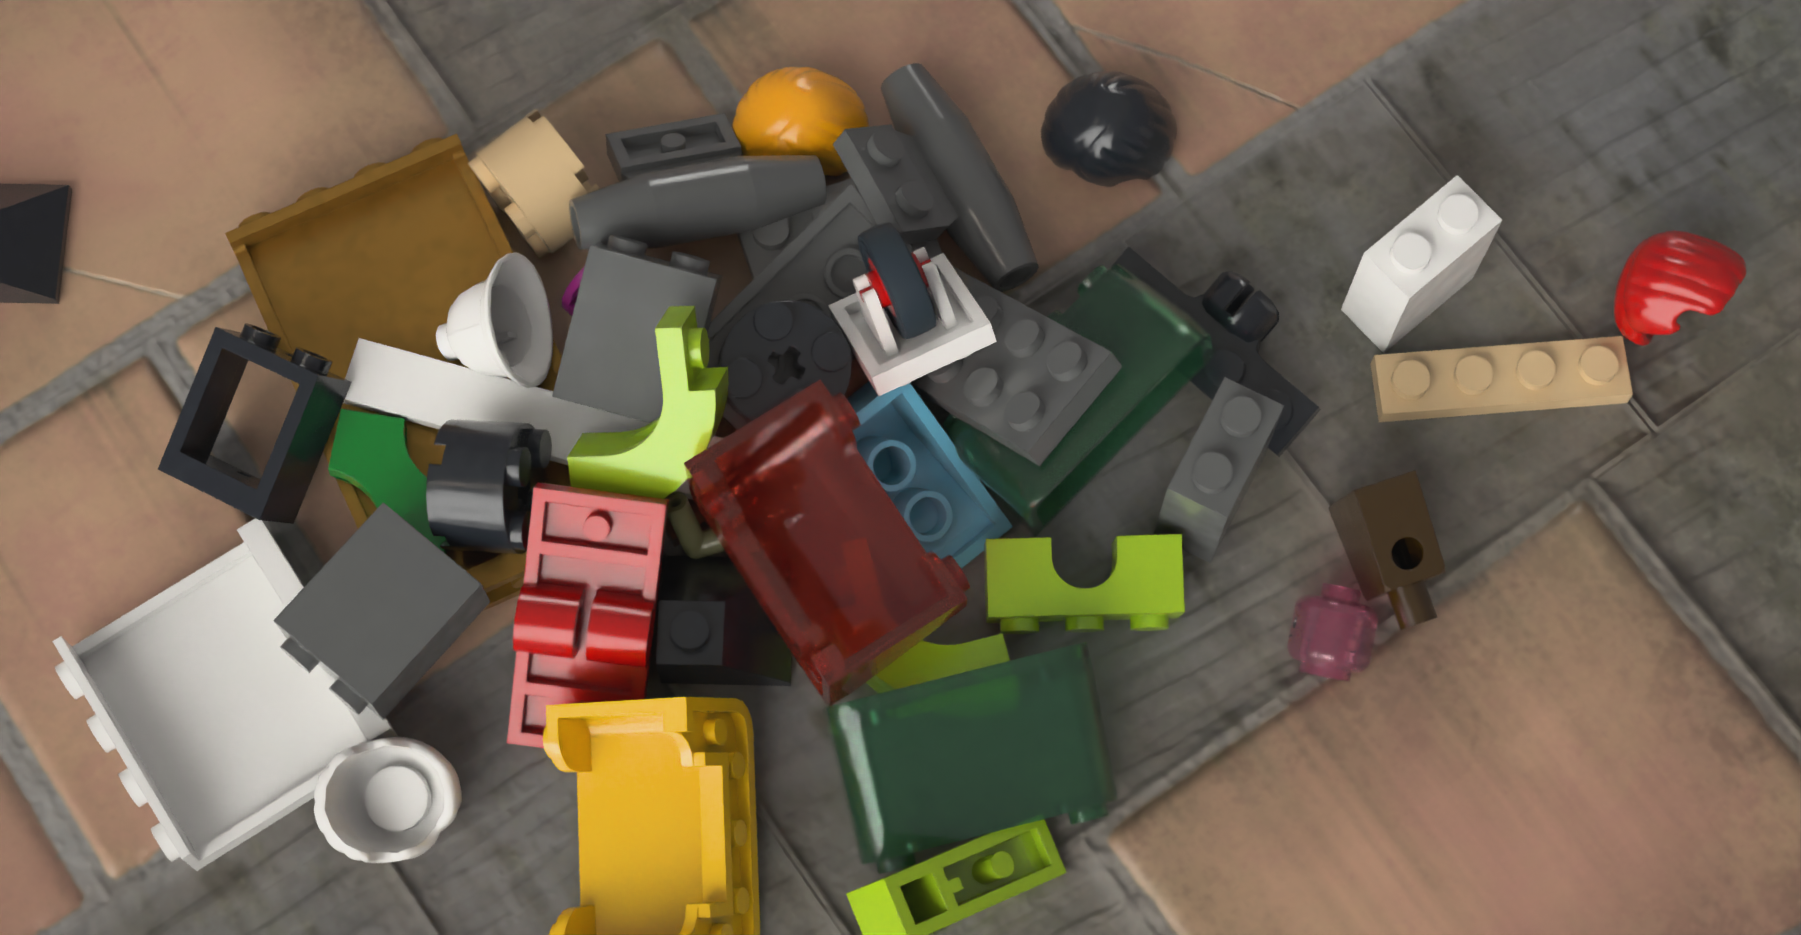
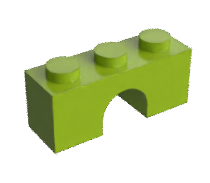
(1141, 588)

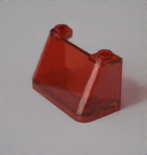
(822, 542)

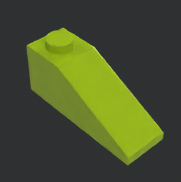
(958, 882)

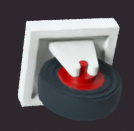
(907, 312)

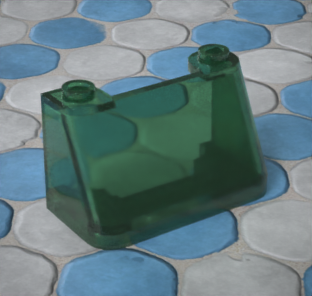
(972, 755)

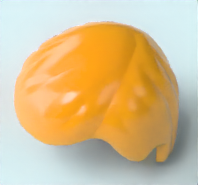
(798, 115)

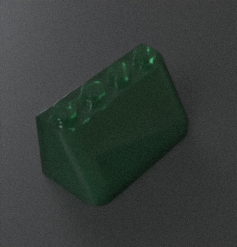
(1159, 357)

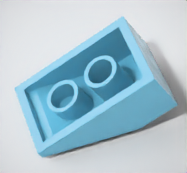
(924, 474)

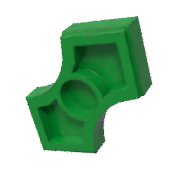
(374, 457)

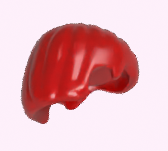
(1672, 276)

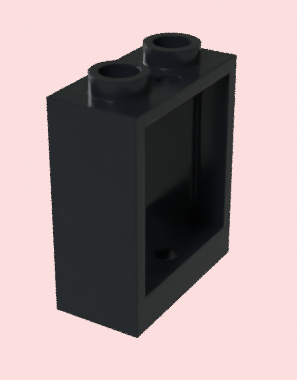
(299, 443)

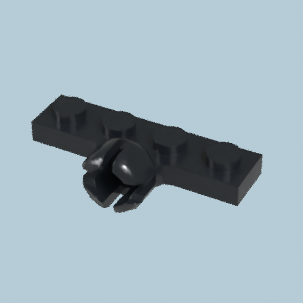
(1235, 342)

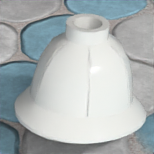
(502, 324)

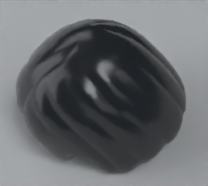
(1109, 128)

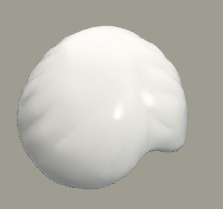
(386, 799)

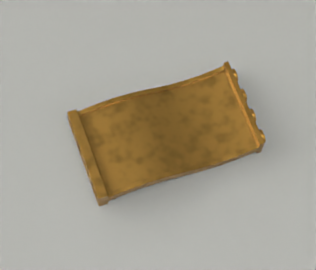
(384, 267)

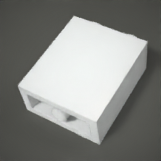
(1420, 263)

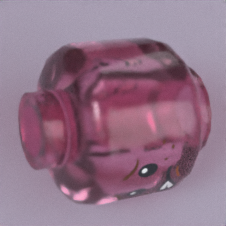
(1332, 633)

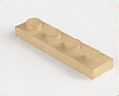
(1501, 379)

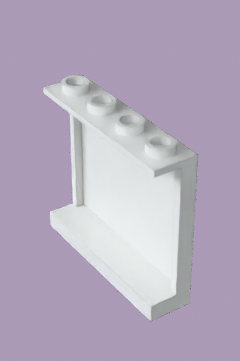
(210, 706)

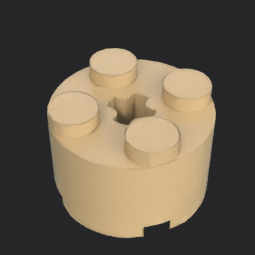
(532, 180)

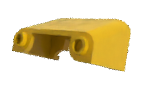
(661, 815)

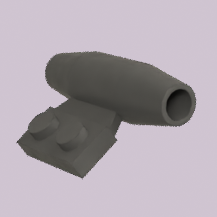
(937, 178)
(692, 185)

